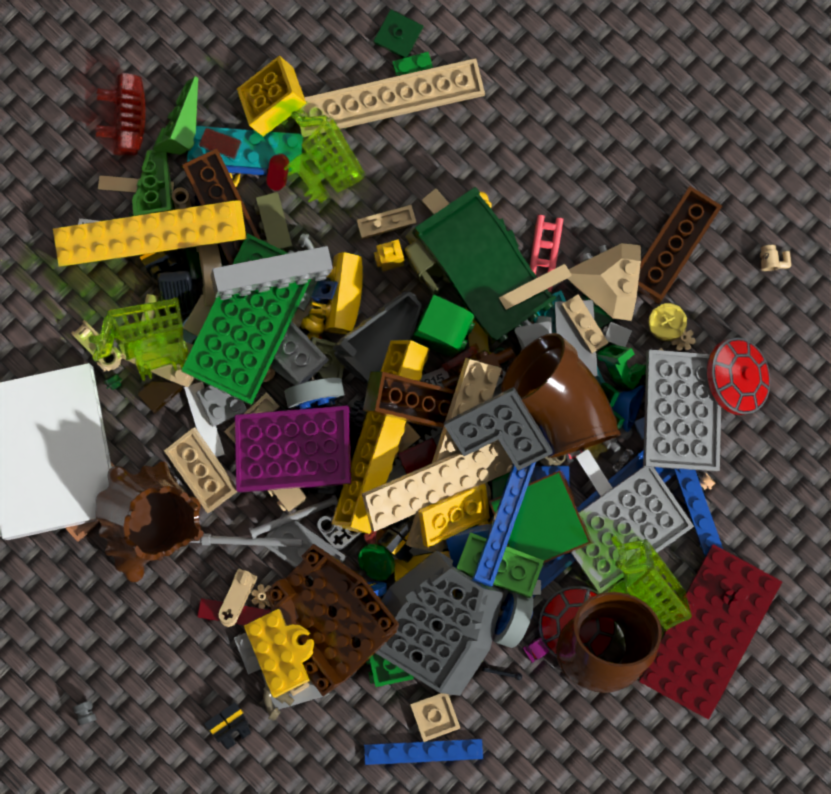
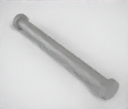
(293, 516)

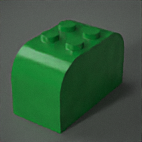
(444, 327)

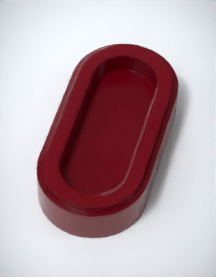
(276, 174)

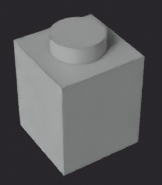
(616, 334)

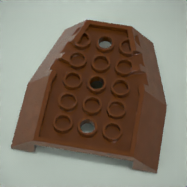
(358, 615)

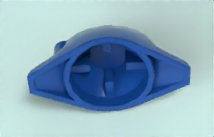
(628, 405)

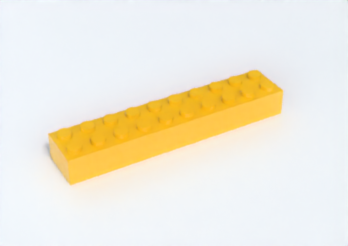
(149, 233)
(378, 441)

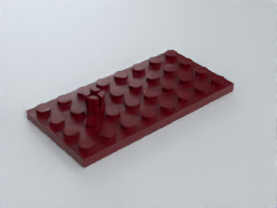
(703, 652)

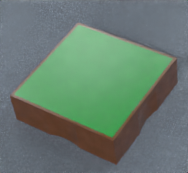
(547, 520)

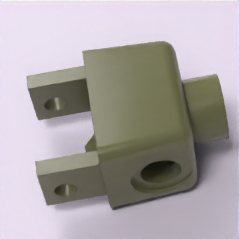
(422, 262)

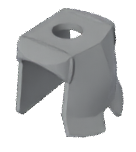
(530, 332)

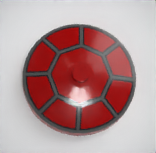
(738, 376)
(561, 607)

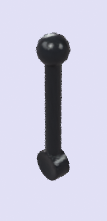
(518, 676)

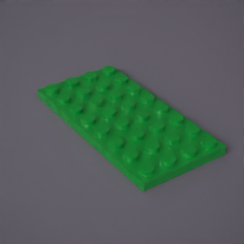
(244, 332)

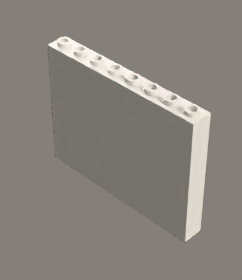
(51, 451)

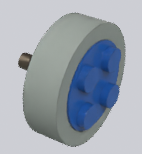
(314, 393)
(513, 620)

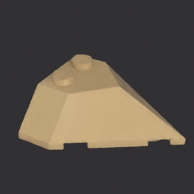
(611, 279)

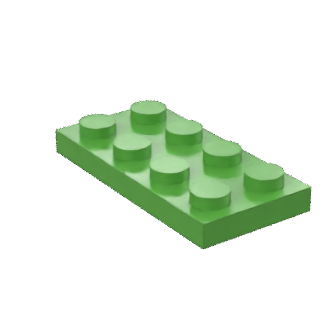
(516, 572)

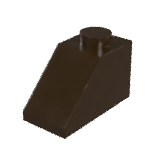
(158, 394)

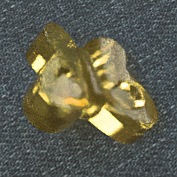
(596, 450)

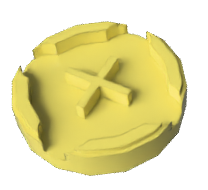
(667, 322)

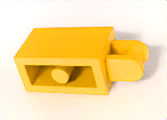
(389, 255)

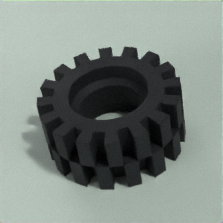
(357, 418)

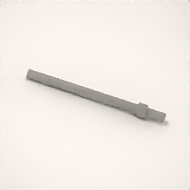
(207, 539)

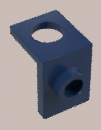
(321, 293)

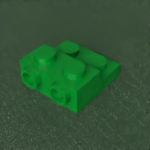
(385, 672)

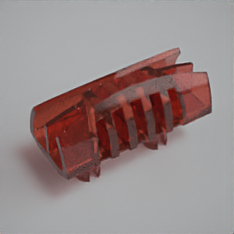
(128, 114)

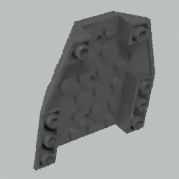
(468, 623)

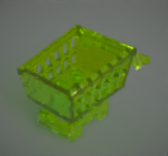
(312, 152)
(151, 349)
(642, 565)

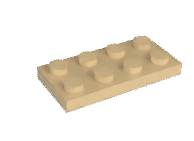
(201, 470)

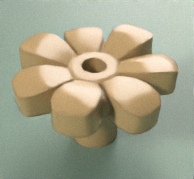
(680, 342)
(258, 596)

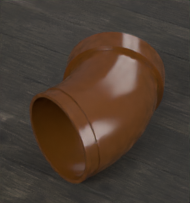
(561, 395)
(641, 636)

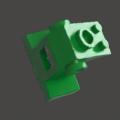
(616, 362)

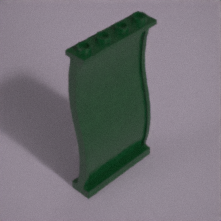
(481, 264)

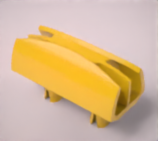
(344, 306)

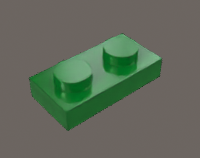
(412, 64)

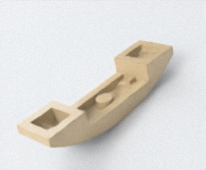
(209, 259)

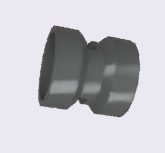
(84, 713)

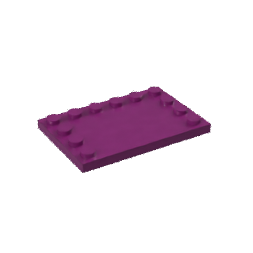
(293, 449)

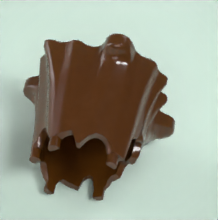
(145, 517)

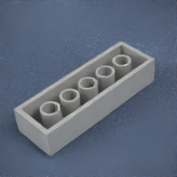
(271, 272)

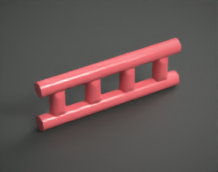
(554, 245)

